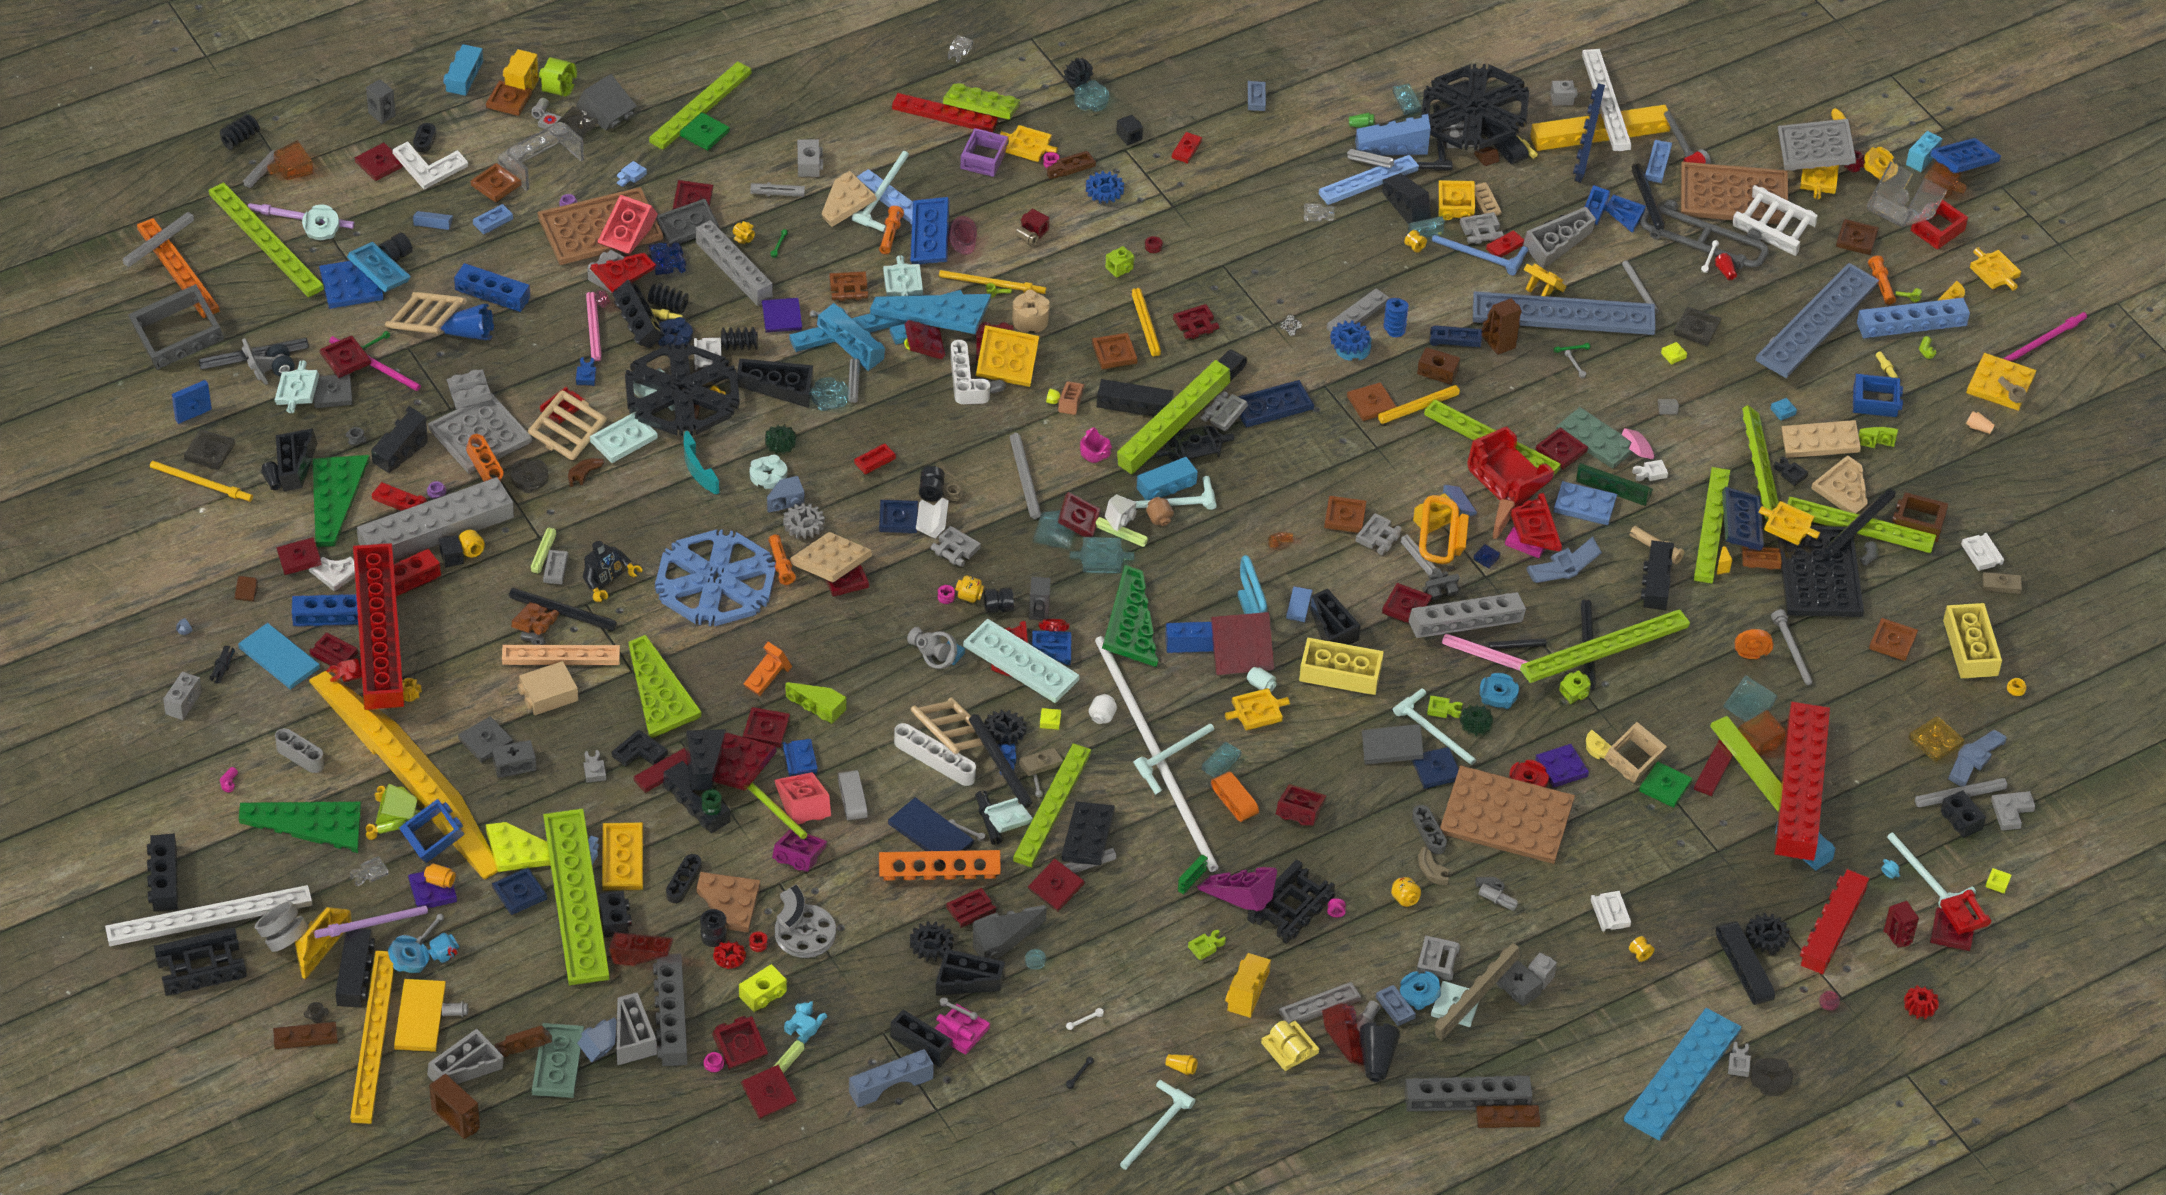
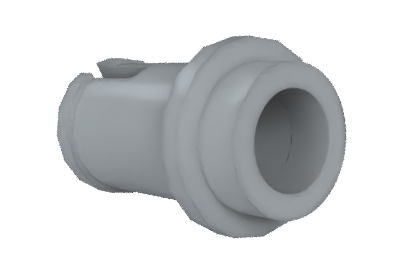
(539, 110)
(455, 1009)

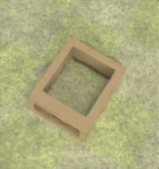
(1645, 741)

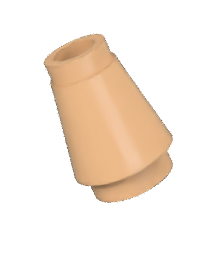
(1980, 423)

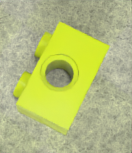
(763, 988)

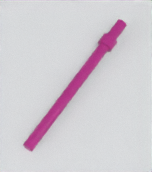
(2070, 323)
(390, 372)

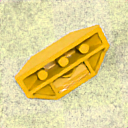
(313, 950)

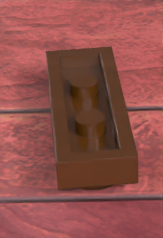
(305, 1035)
(1508, 1116)

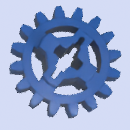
(1106, 187)
(1350, 337)

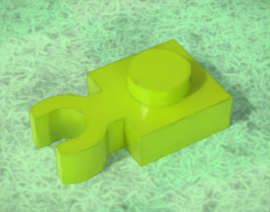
(1441, 707)
(1205, 946)

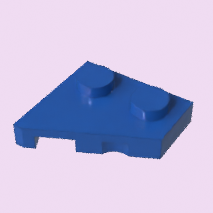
(1625, 211)
(1054, 644)

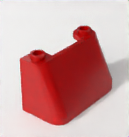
(1504, 469)

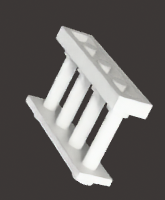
(1775, 236)

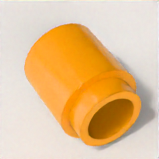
(439, 875)

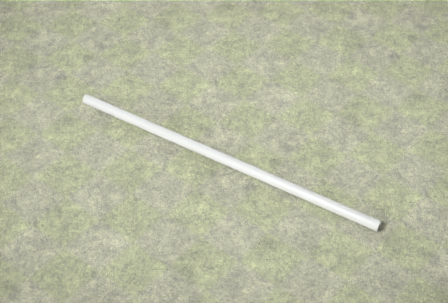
(1154, 750)

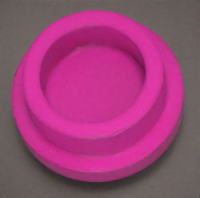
(713, 1062)

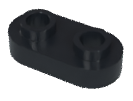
(424, 137)

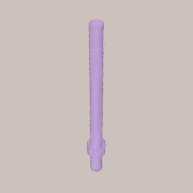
(267, 210)
(335, 929)

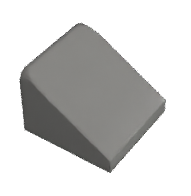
(1668, 406)

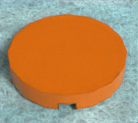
(1753, 643)

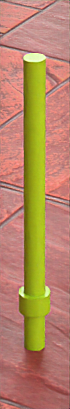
(777, 811)

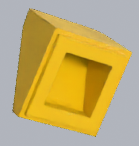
(1724, 562)

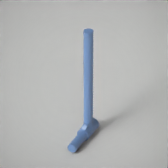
(1511, 265)

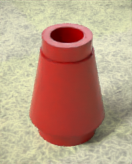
(1726, 266)

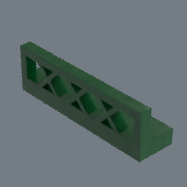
(1614, 484)

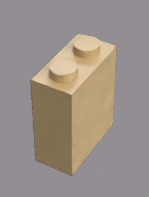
(548, 688)

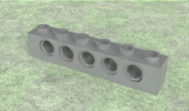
(734, 263)
(1467, 615)

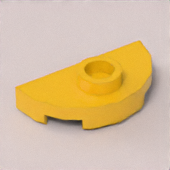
(1954, 292)

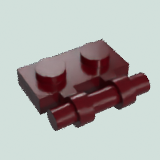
(1194, 317)

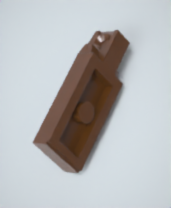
(1071, 164)
(524, 1040)

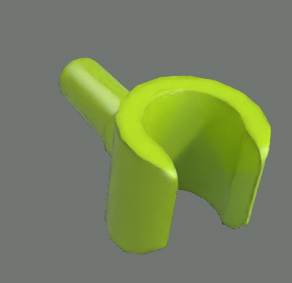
(991, 289)
(1914, 296)

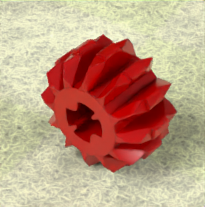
(1921, 1002)

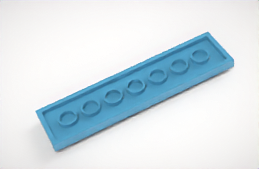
(1682, 1074)

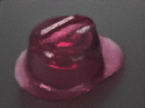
(963, 235)

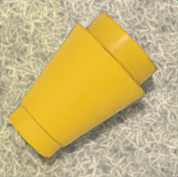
(1183, 1063)

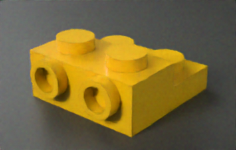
(1456, 199)

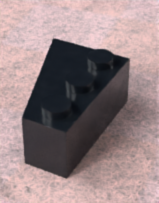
(402, 441)
(294, 457)
(1333, 619)

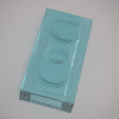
(1407, 99)
(1428, 227)
(1221, 760)

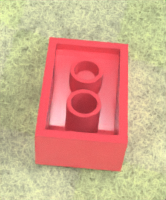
(627, 224)
(804, 798)

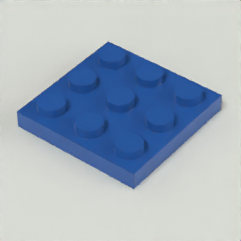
(347, 285)

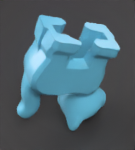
(803, 1023)

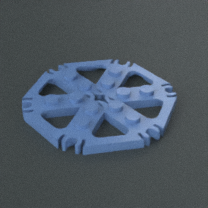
(727, 582)

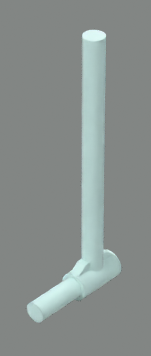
(864, 217)
(1207, 498)
(1406, 708)
(1145, 766)
(1921, 869)
(1180, 1100)

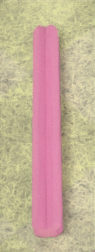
(593, 326)
(1483, 652)

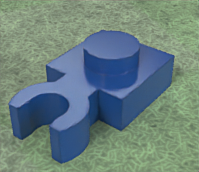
(586, 373)
(1009, 753)

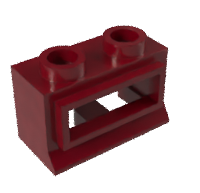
(1903, 932)

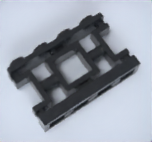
(1304, 913)
(198, 948)

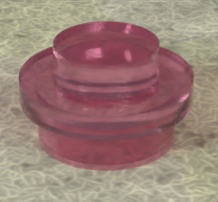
(602, 298)
(1829, 1000)

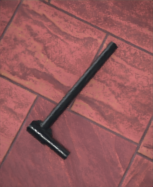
(1442, 163)

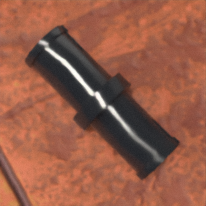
(222, 664)

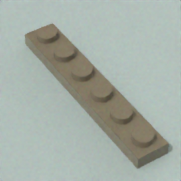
(1477, 991)

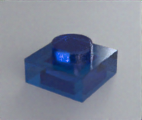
(1486, 556)

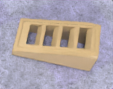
(1482, 190)

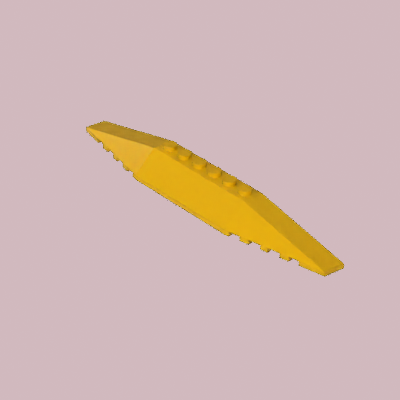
(410, 765)

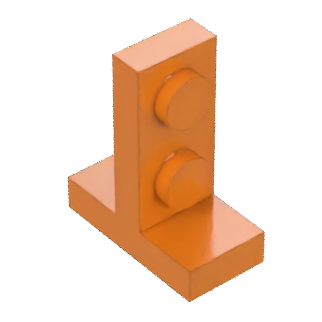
(767, 669)

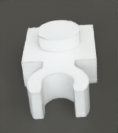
(1653, 470)

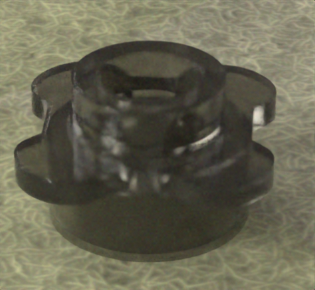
(1291, 320)
(318, 1008)

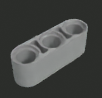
(299, 750)
(852, 795)

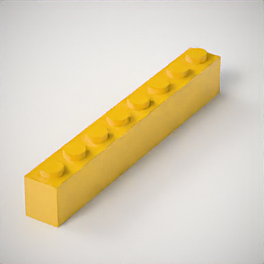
(1569, 131)

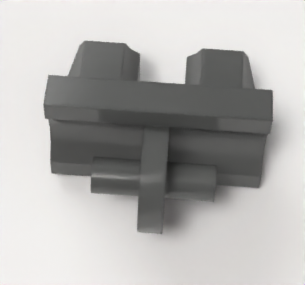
(1441, 580)

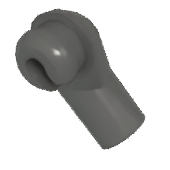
(996, 386)
(1872, 553)
(533, 638)
(1490, 881)

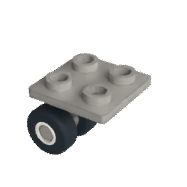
(277, 359)

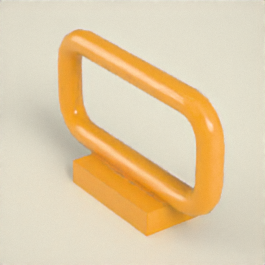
(1457, 534)

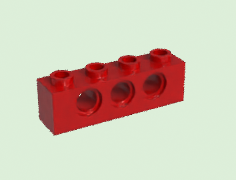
(415, 571)

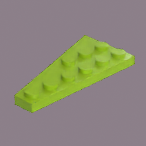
(661, 694)

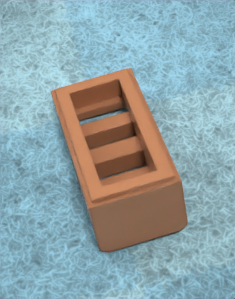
(1070, 400)
(1503, 516)

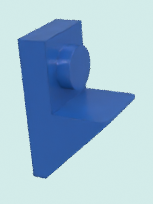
(1597, 202)

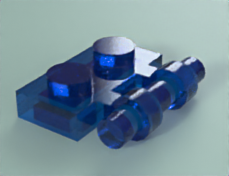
(661, 254)

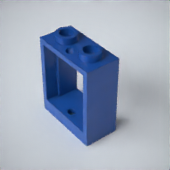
(1877, 384)
(423, 817)

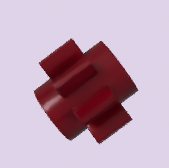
(1859, 162)

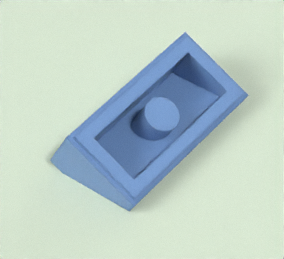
(432, 220)
(1457, 495)

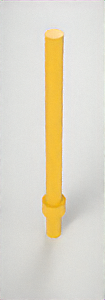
(999, 283)
(232, 492)

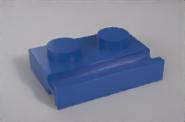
(800, 757)

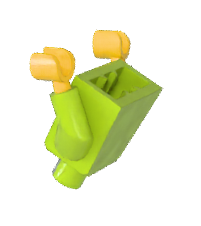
(395, 809)

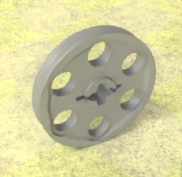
(814, 932)

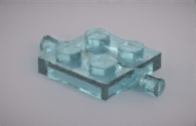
(1101, 555)

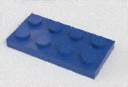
(1965, 155)
(930, 230)

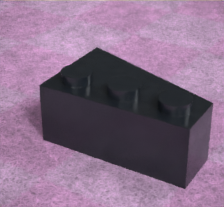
(1407, 198)
(1657, 575)
(703, 755)
(969, 974)

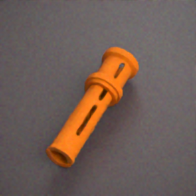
(892, 224)
(1881, 273)
(783, 565)

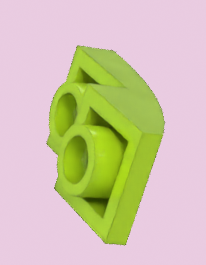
(1881, 435)

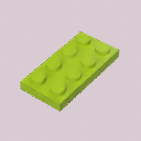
(981, 101)

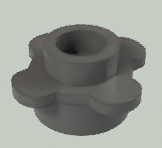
(356, 436)

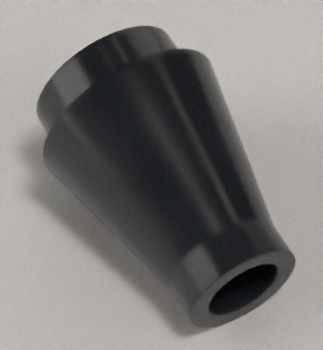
(270, 473)

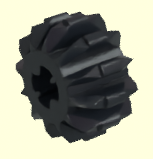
(1078, 72)

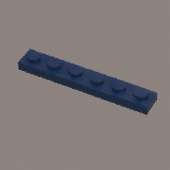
(1586, 139)

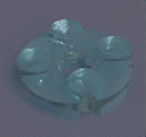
(1092, 88)
(823, 400)

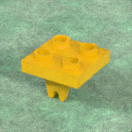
(1538, 273)

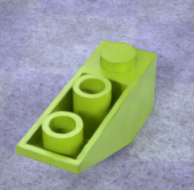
(819, 700)

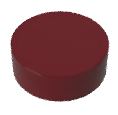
(1153, 244)

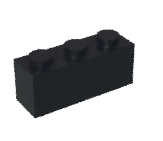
(918, 1036)

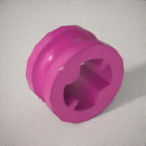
(1050, 158)
(941, 594)
(1336, 907)

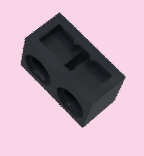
(1963, 814)
(614, 913)

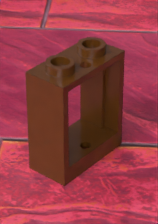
(1922, 505)
(454, 1106)

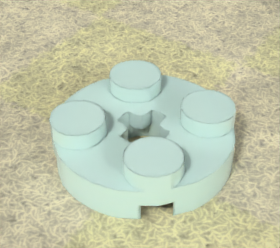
(325, 231)
(769, 463)

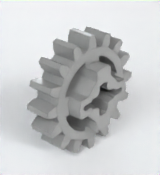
(803, 521)

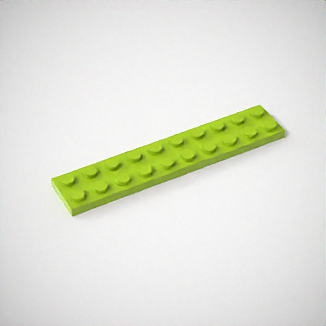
(576, 897)

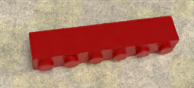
(1834, 922)

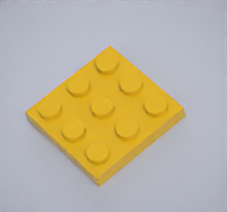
(1007, 356)
(1986, 384)

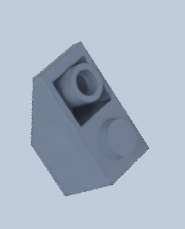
(785, 494)
(599, 1040)

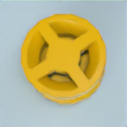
(1415, 241)
(1641, 948)

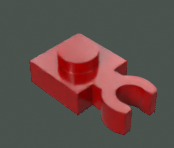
(348, 670)

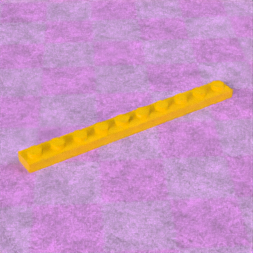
(372, 1039)

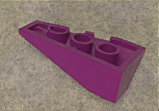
(1243, 889)

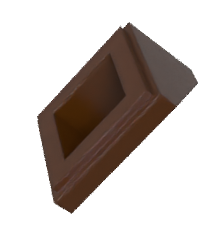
(1487, 155)
(246, 588)

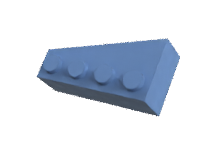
(1395, 138)

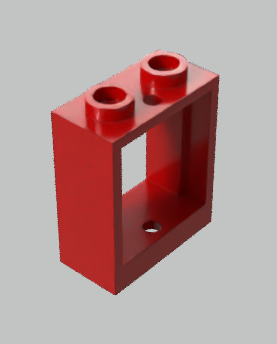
(1936, 237)

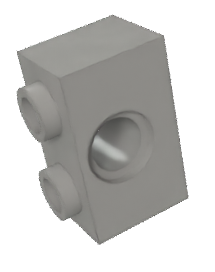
(808, 158)
(182, 695)

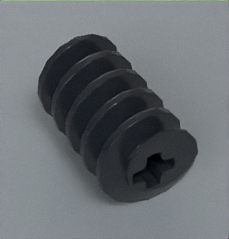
(238, 131)
(667, 298)
(739, 338)

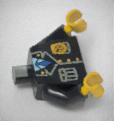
(604, 566)

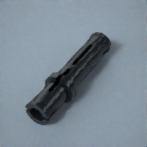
(983, 802)

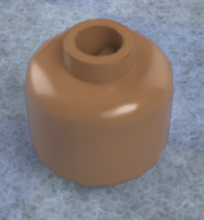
(1159, 511)

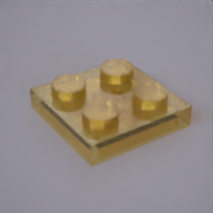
(1936, 739)

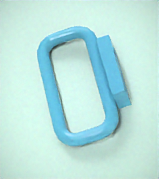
(1251, 598)

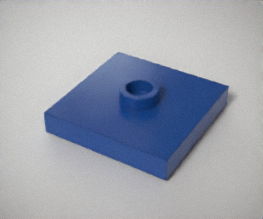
(191, 401)

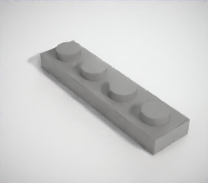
(1361, 310)

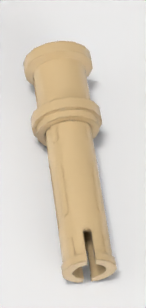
(1646, 538)

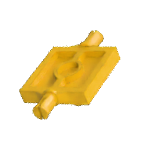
(1029, 143)
(1820, 180)
(1995, 269)
(1789, 523)
(1257, 709)

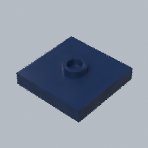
(898, 516)
(1436, 768)
(519, 891)

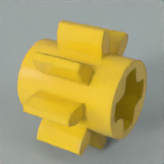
(743, 232)
(411, 689)

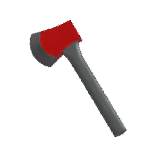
(1698, 157)

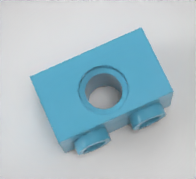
(1919, 153)

